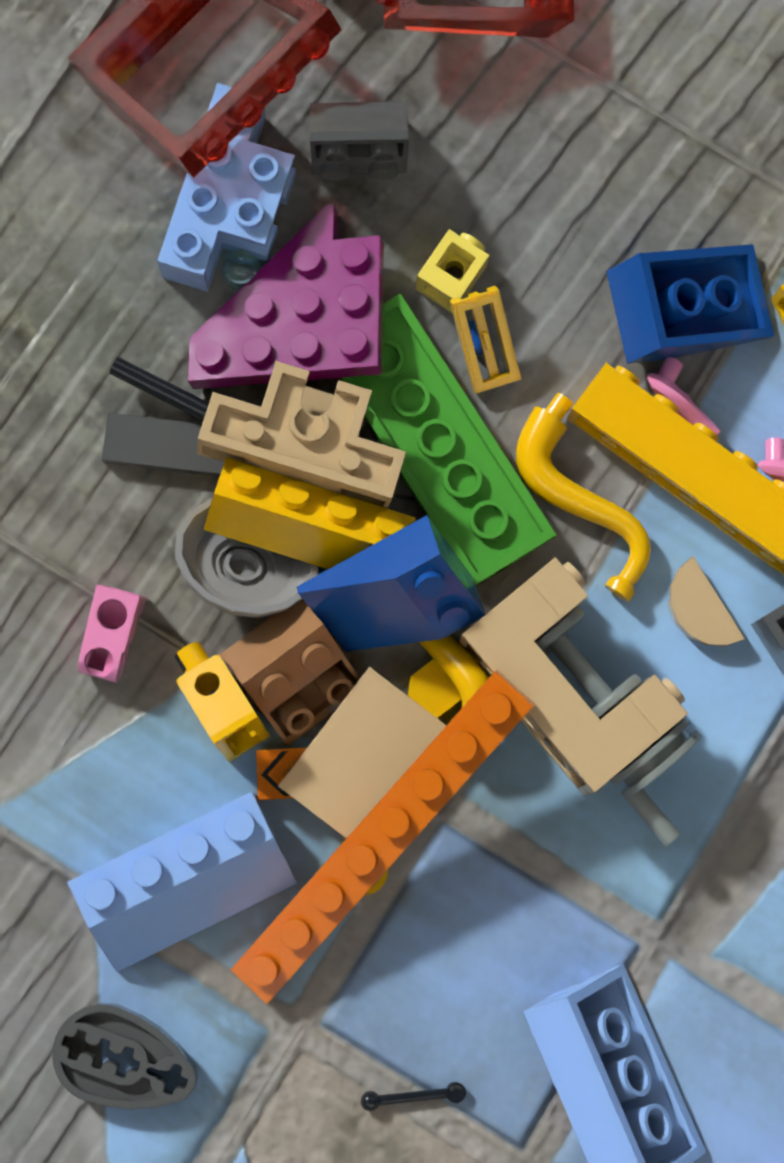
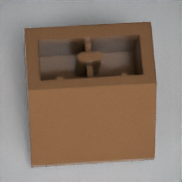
(292, 670)

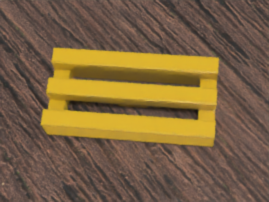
(475, 302)

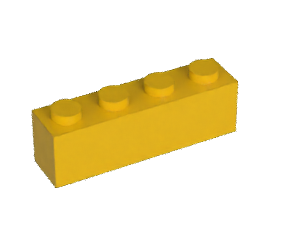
(296, 516)

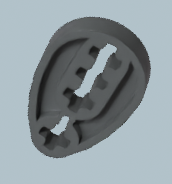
(104, 1083)

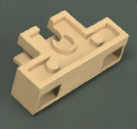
(304, 436)

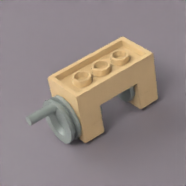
(634, 735)

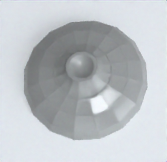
(236, 574)

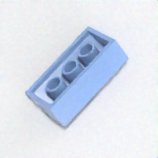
(182, 882)
(613, 1073)

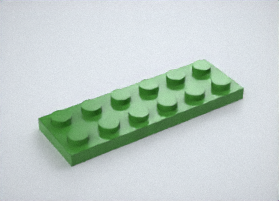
(450, 453)

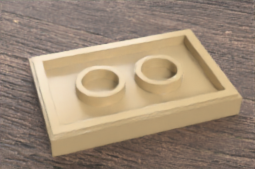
(360, 753)

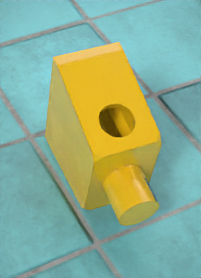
(227, 712)

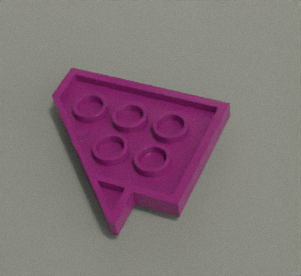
(305, 307)

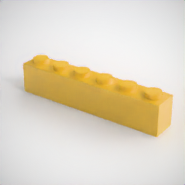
(685, 461)

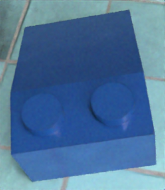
(688, 302)
(396, 591)

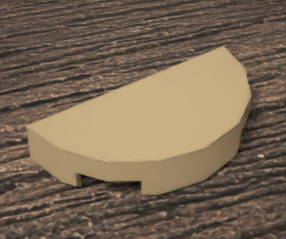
(699, 609)

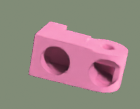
(109, 632)

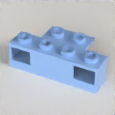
(227, 207)

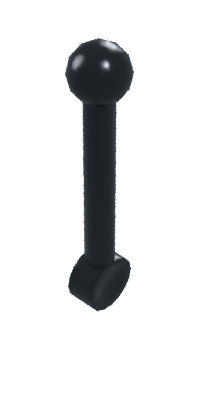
(454, 1092)

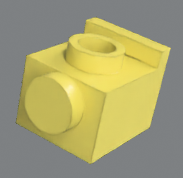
(456, 251)

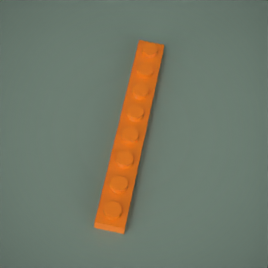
(382, 836)

